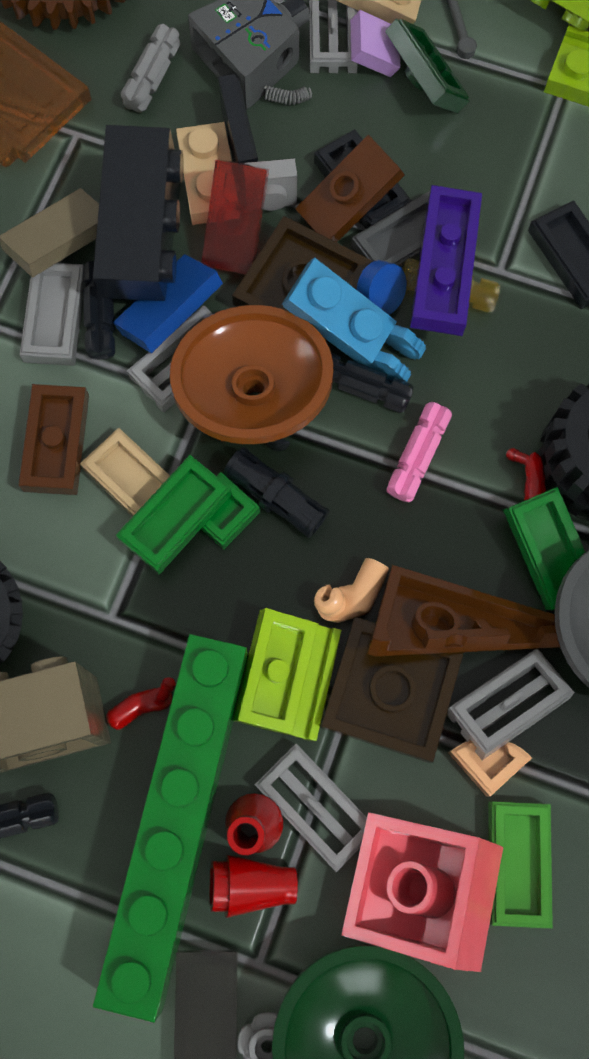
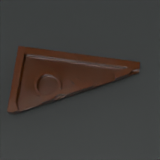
(441, 617)

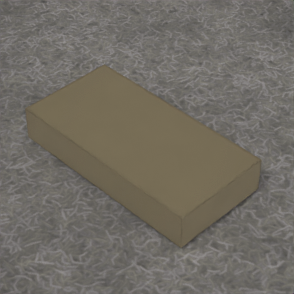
(52, 233)

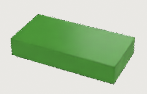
(525, 869)

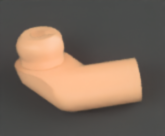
(353, 599)

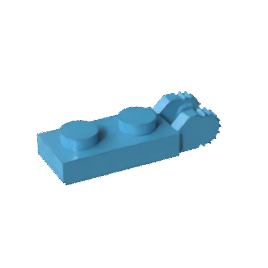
(351, 321)

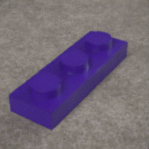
(446, 261)

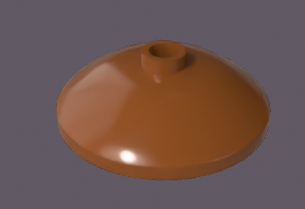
(248, 353)

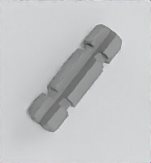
(150, 68)

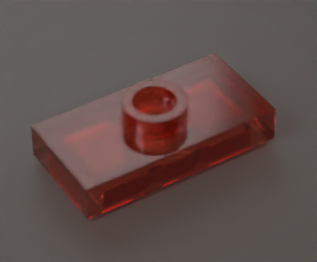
(234, 216)

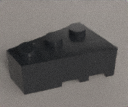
(138, 213)

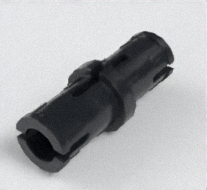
(276, 492)

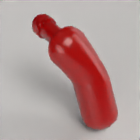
(535, 477)
(139, 703)

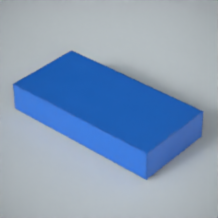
(152, 322)

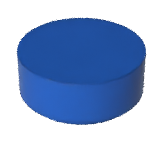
(383, 285)

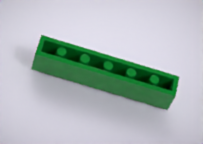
(172, 831)

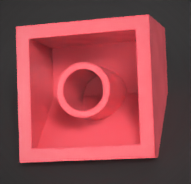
(423, 892)

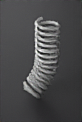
(291, 96)

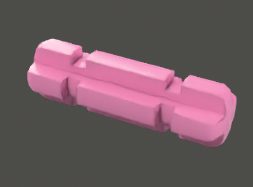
(419, 452)

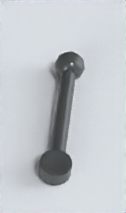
(466, 45)

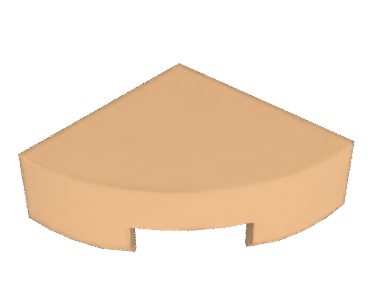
(493, 770)

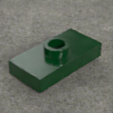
(426, 66)

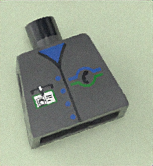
(249, 40)

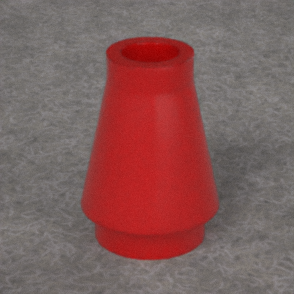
(259, 812)
(249, 886)

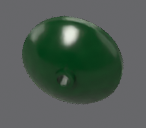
(370, 990)

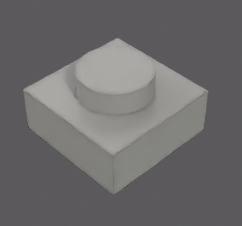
(281, 183)

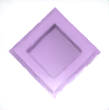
(372, 45)

